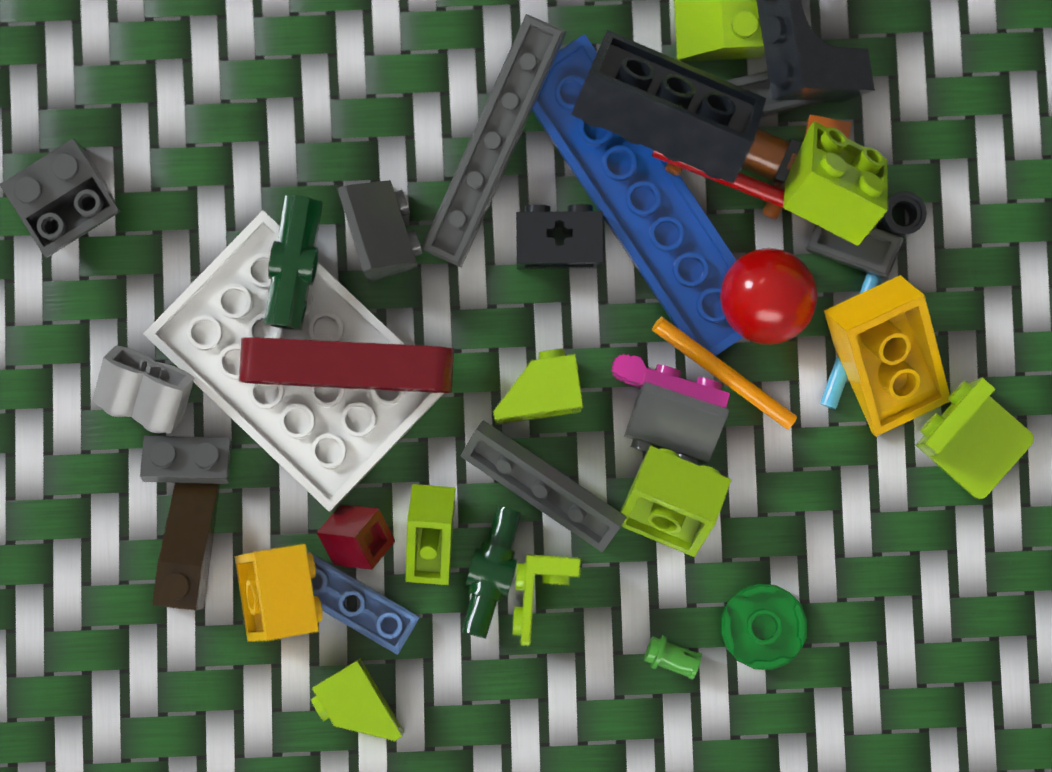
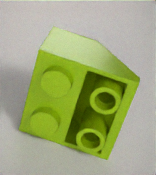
(837, 184)

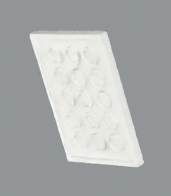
(315, 433)

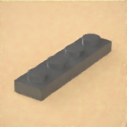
(543, 486)

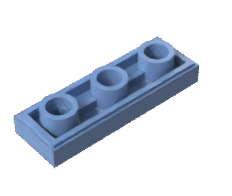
(377, 616)

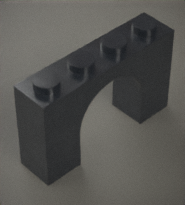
(803, 64)

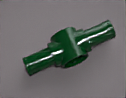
(491, 572)

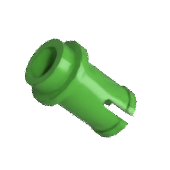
(672, 657)

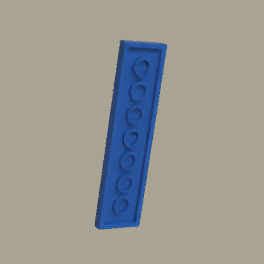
(642, 205)

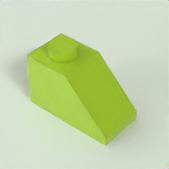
(430, 534)
(356, 703)

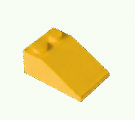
(889, 353)

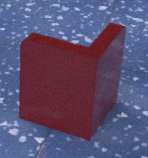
(356, 536)

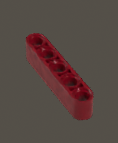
(346, 365)

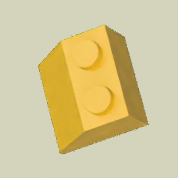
(278, 593)

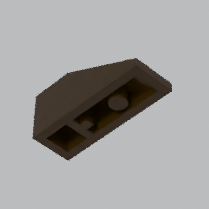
(187, 547)

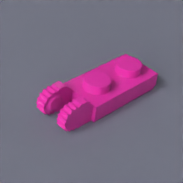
(634, 373)

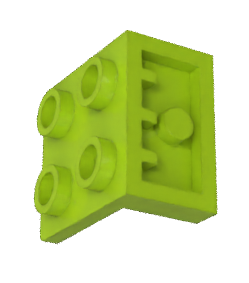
(554, 571)

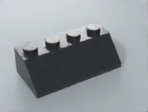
(670, 107)

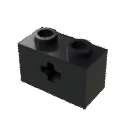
(580, 251)

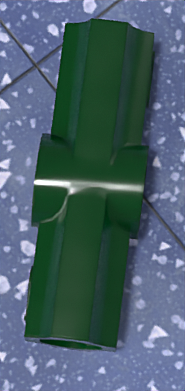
(293, 262)

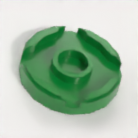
(763, 626)

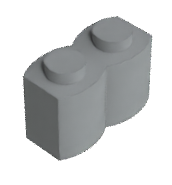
(142, 389)

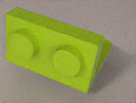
(974, 438)

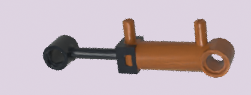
(773, 159)

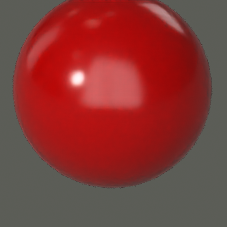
(768, 296)

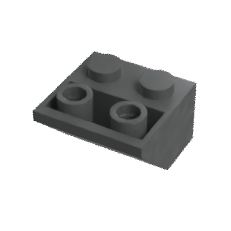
(60, 197)

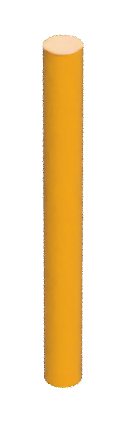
(724, 373)

